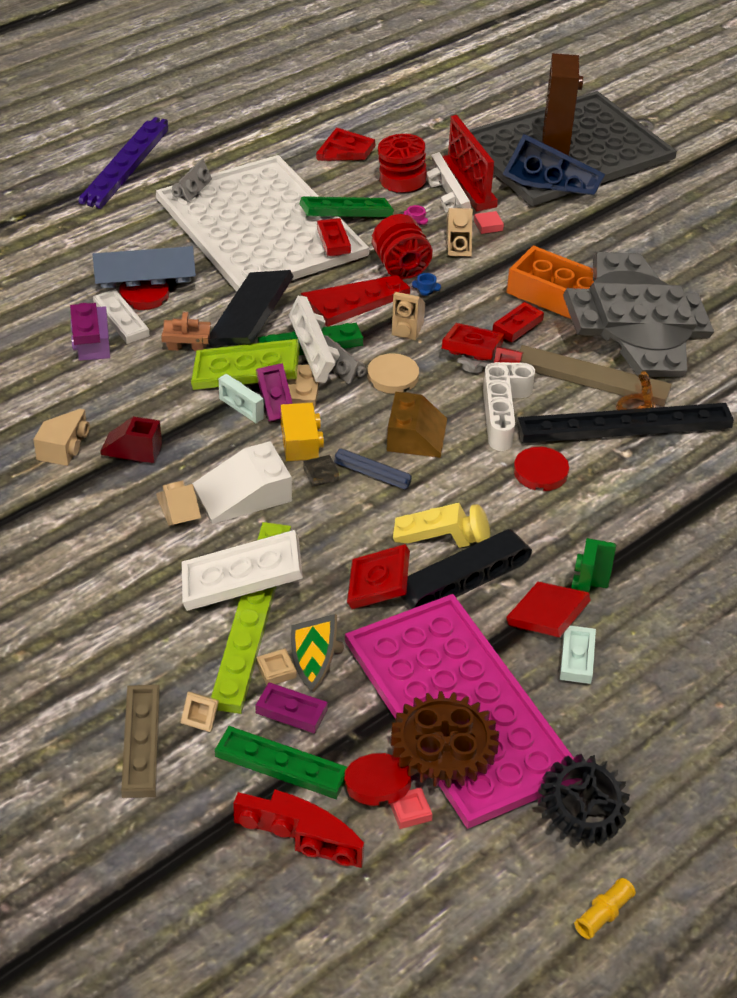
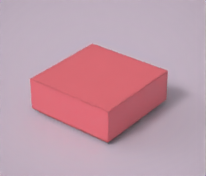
(488, 222)
(412, 809)

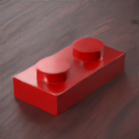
(333, 237)
(518, 321)

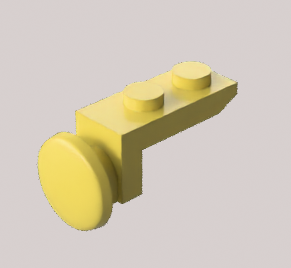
(441, 522)

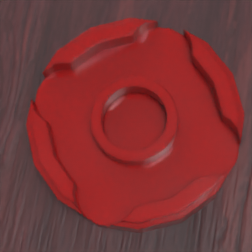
(145, 296)
(541, 468)
(377, 779)

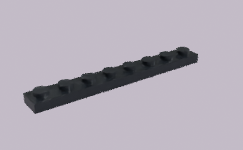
(624, 422)

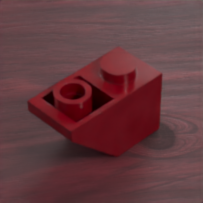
(134, 440)

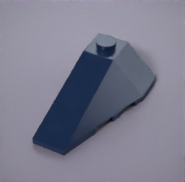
(547, 168)

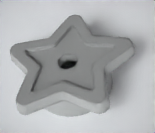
(471, 364)

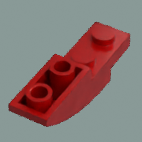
(314, 829)

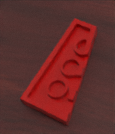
(354, 299)

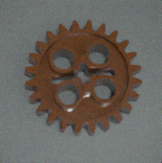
(444, 739)

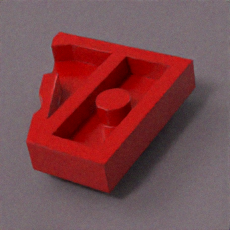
(345, 146)

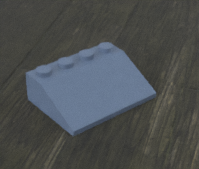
(144, 265)

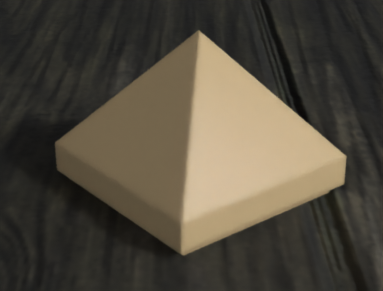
(199, 711)

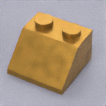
(415, 426)

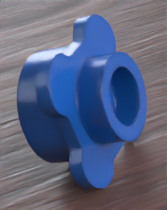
(426, 283)

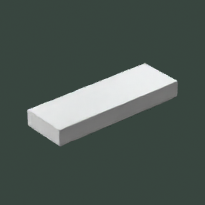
(122, 316)

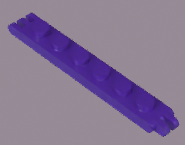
(124, 163)

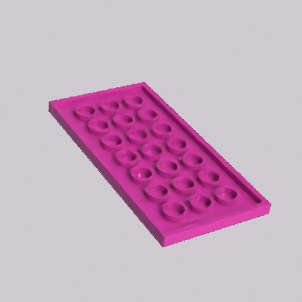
(445, 651)

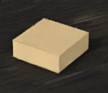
(276, 667)

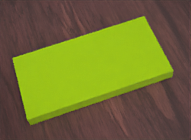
(242, 361)

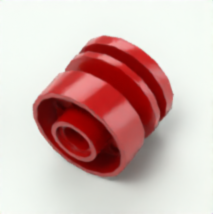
(402, 162)
(402, 246)

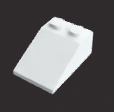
(245, 484)

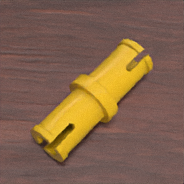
(605, 908)

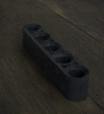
(467, 569)

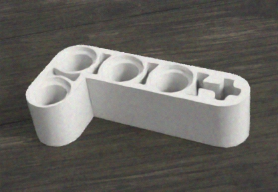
(502, 384)

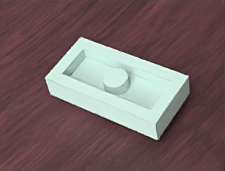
(241, 398)
(578, 654)

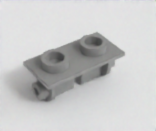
(192, 181)
(346, 366)

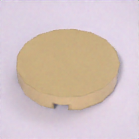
(393, 373)

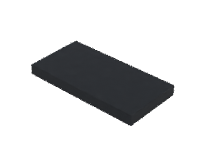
(250, 308)

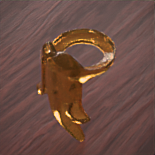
(646, 395)

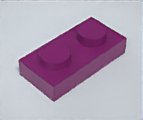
(85, 323)
(274, 390)
(291, 707)

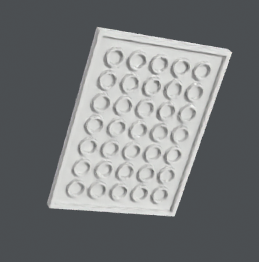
(254, 222)

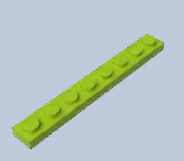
(244, 640)

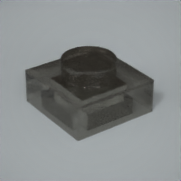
(321, 470)

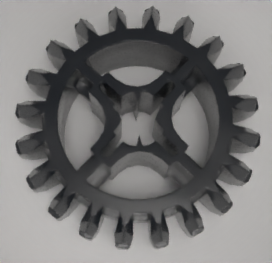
(598, 789)

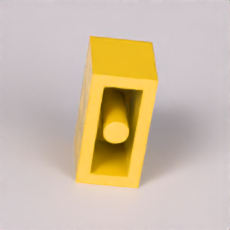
(301, 431)

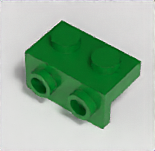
(594, 565)

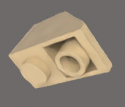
(459, 232)
(407, 315)
(61, 437)
(178, 503)

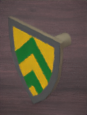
(313, 648)

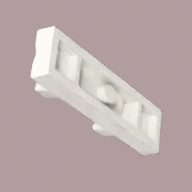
(443, 176)
(308, 330)

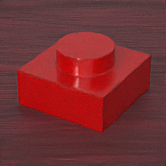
(508, 355)

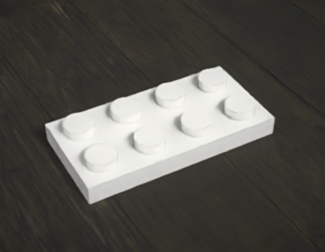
(241, 570)

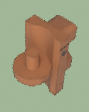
(186, 331)

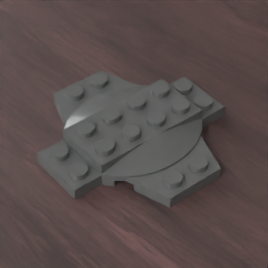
(639, 313)

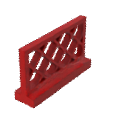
(470, 166)

